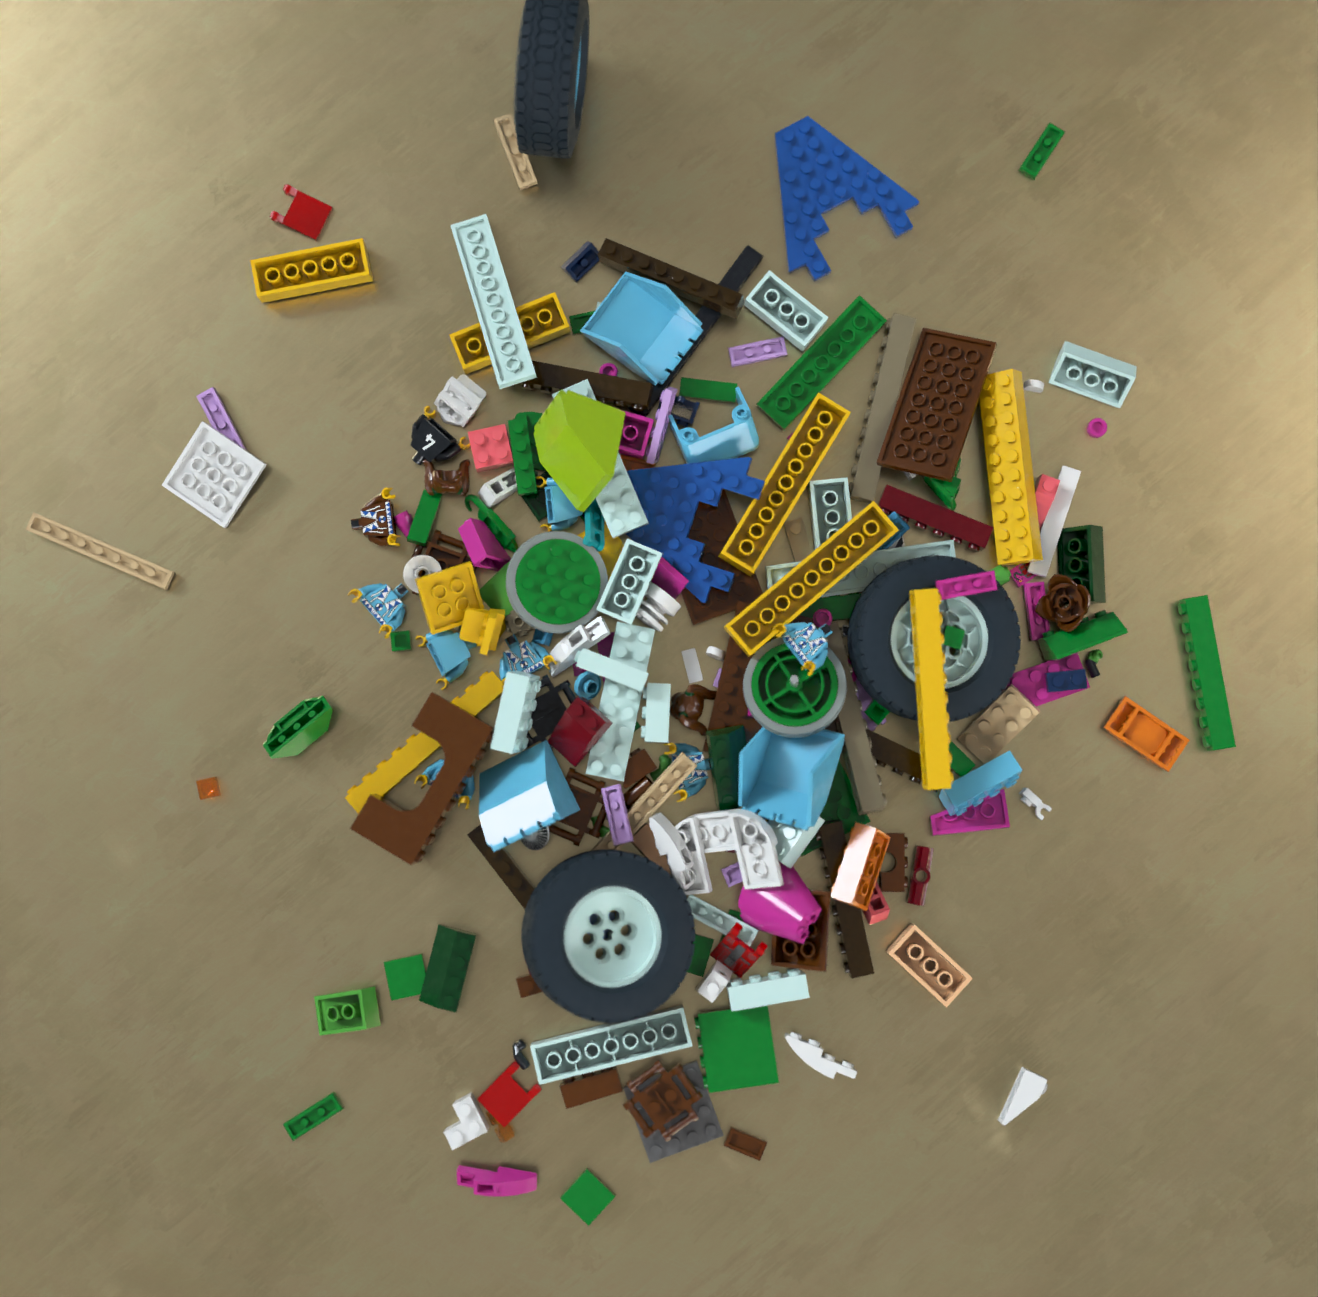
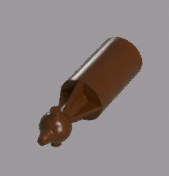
(636, 792)

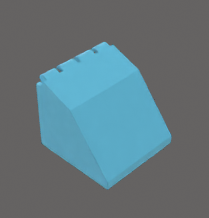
(643, 327)
(788, 775)
(522, 794)

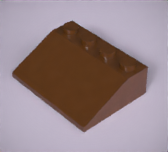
(813, 952)

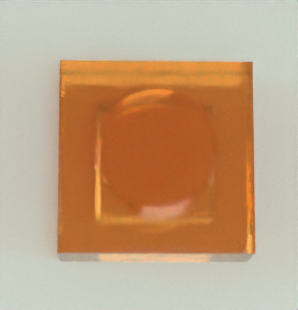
(208, 788)

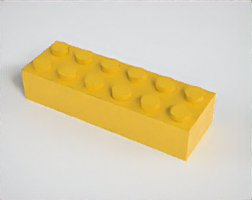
(311, 270)
(540, 323)

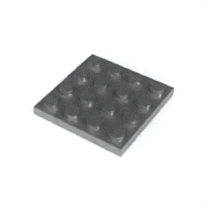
(693, 1134)

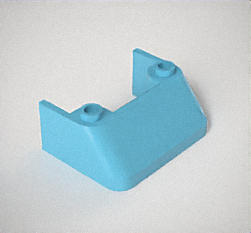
(723, 443)

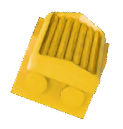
(483, 627)

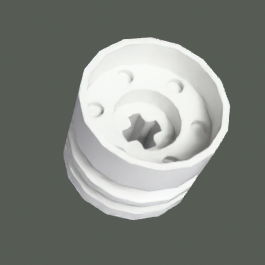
(656, 606)

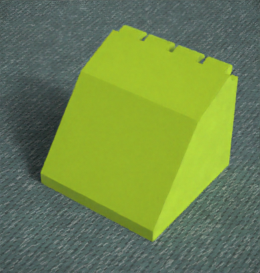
(579, 445)

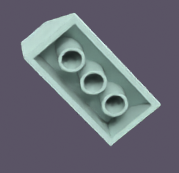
(1093, 374)
(629, 581)

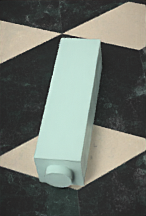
(611, 669)

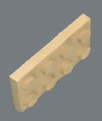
(998, 724)

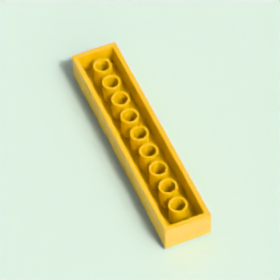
(1010, 469)
(784, 484)
(811, 578)

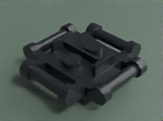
(549, 710)

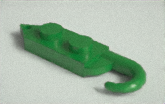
(494, 523)

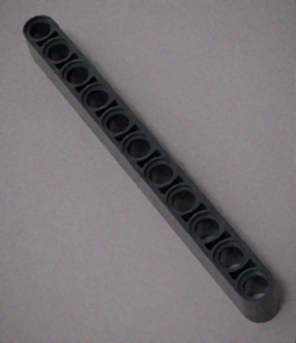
(734, 280)

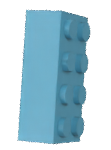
(980, 783)

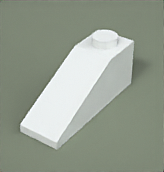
(499, 488)
(1024, 1092)

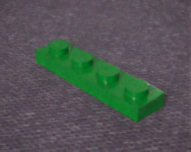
(522, 456)

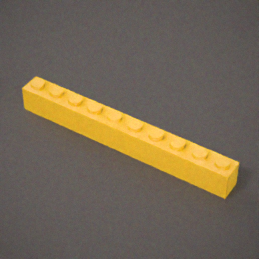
(930, 689)
(422, 746)

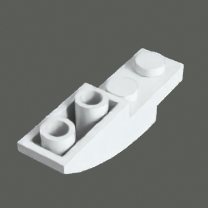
(579, 638)
(670, 842)
(811, 1054)

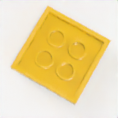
(448, 595)

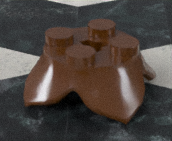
(1052, 605)

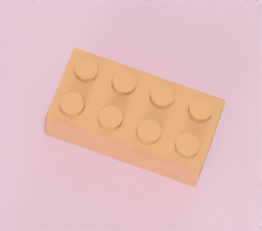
(929, 964)

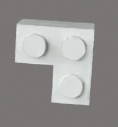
(471, 1122)

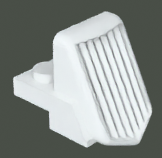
(459, 400)

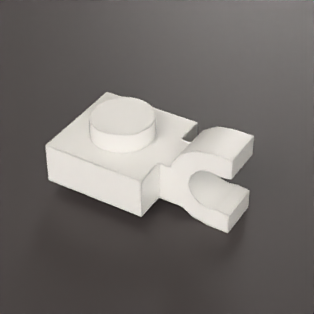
(1030, 798)

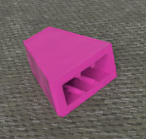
(482, 545)

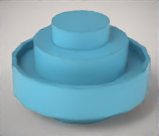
(587, 685)

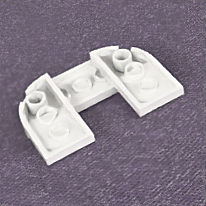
(727, 831)

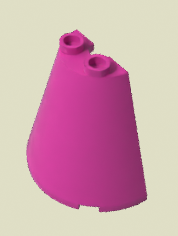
(780, 909)

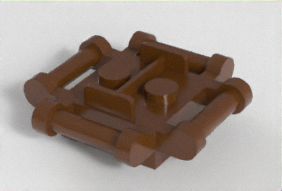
(444, 556)
(587, 803)
(662, 1100)

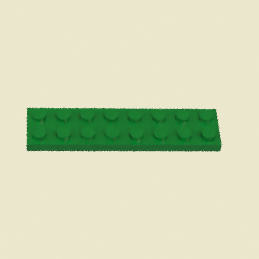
(821, 362)

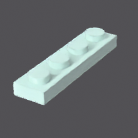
(720, 920)

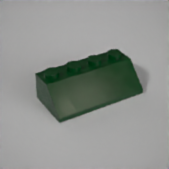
(1083, 559)
(724, 752)
(447, 968)

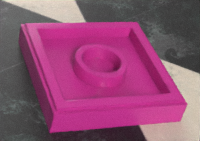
(669, 579)

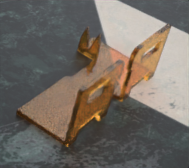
(506, 1132)

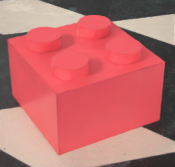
(491, 448)

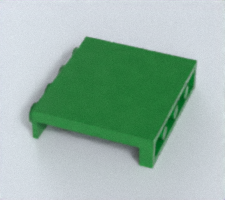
(736, 1048)

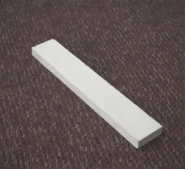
(1055, 519)

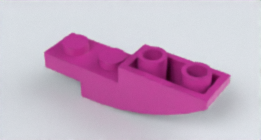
(500, 1183)

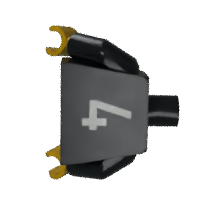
(432, 440)

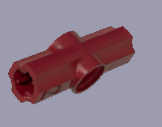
(917, 888)

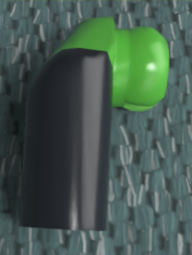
(1091, 662)

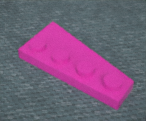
(986, 816)

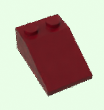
(579, 730)

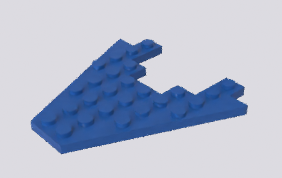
(820, 175)
(670, 503)

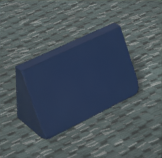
(581, 261)

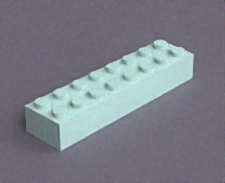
(618, 498)
(620, 703)
(610, 1044)

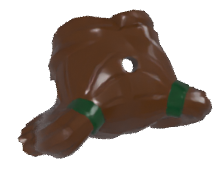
(446, 481)
(689, 705)

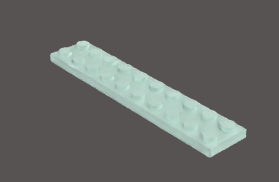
(493, 301)
(870, 567)

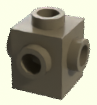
(519, 630)

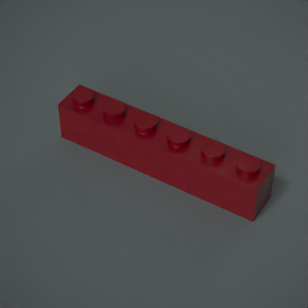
(935, 518)

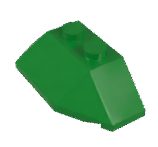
(299, 728)

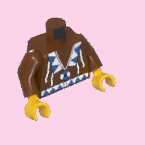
(378, 520)

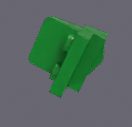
(946, 490)

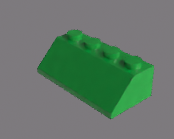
(1088, 634)

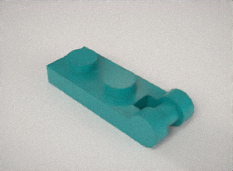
(594, 527)

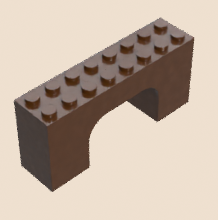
(410, 831)

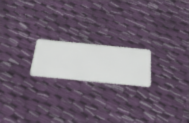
(692, 665)

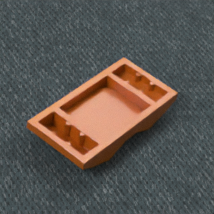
(1146, 734)

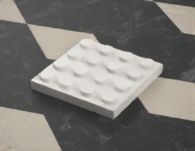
(214, 474)

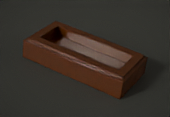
(745, 1143)

